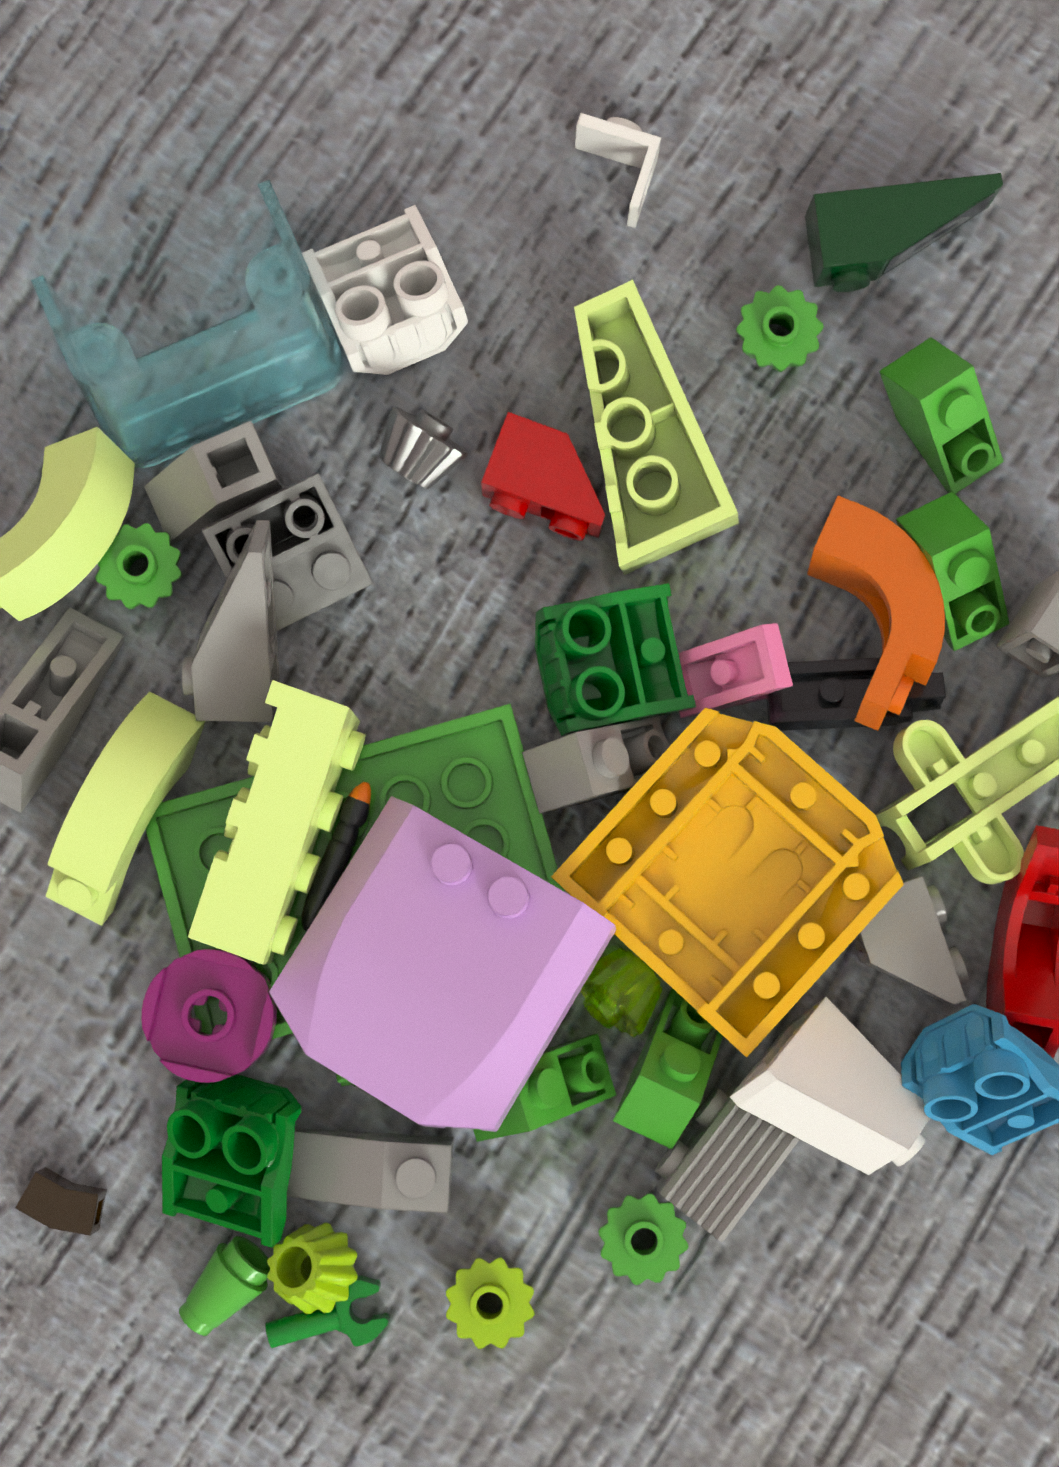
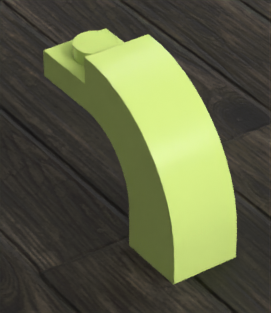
(69, 523)
(117, 804)

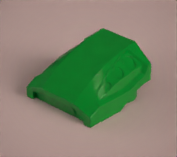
(610, 659)
(231, 1155)

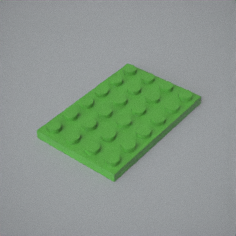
(457, 771)

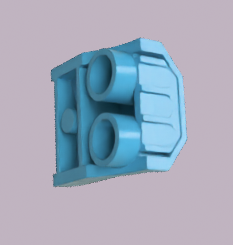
(983, 1079)

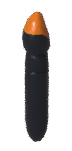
(338, 851)

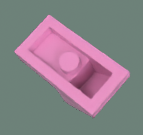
(735, 669)

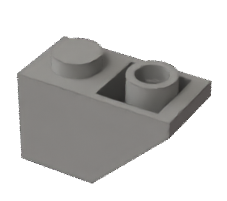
(212, 481)
(593, 763)
(910, 944)

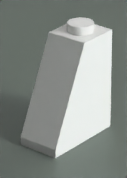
(835, 1092)

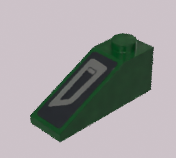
(873, 230)

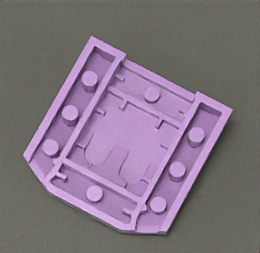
(437, 972)

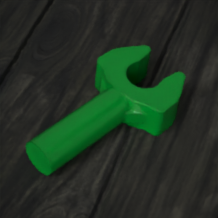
(341, 1318)

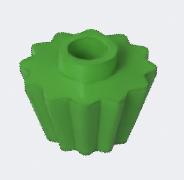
(789, 311)
(154, 582)
(629, 1218)

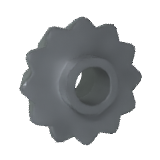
(419, 447)

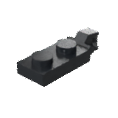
(831, 692)

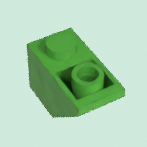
(943, 413)
(964, 564)
(669, 1073)
(562, 1083)

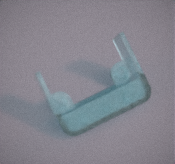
(216, 376)

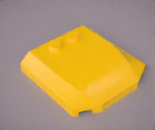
(735, 872)

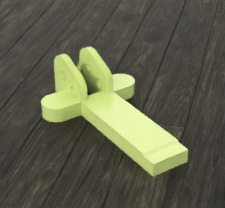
(988, 781)

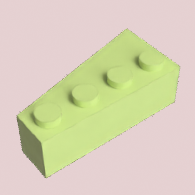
(652, 451)
(277, 825)

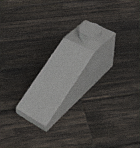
(238, 641)
(49, 701)
(372, 1169)

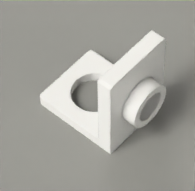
(624, 143)

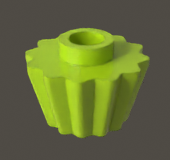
(313, 1268)
(483, 1326)

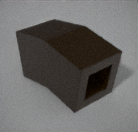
(62, 1203)

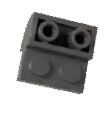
(309, 546)

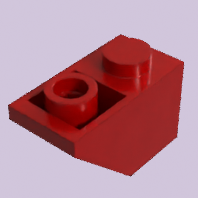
(542, 475)

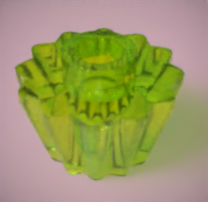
(621, 992)

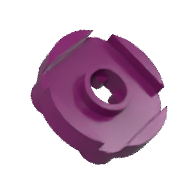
(178, 1035)

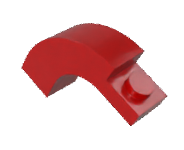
(1026, 945)

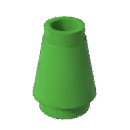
(227, 1284)

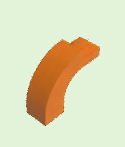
(897, 584)

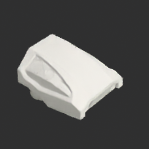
(388, 295)

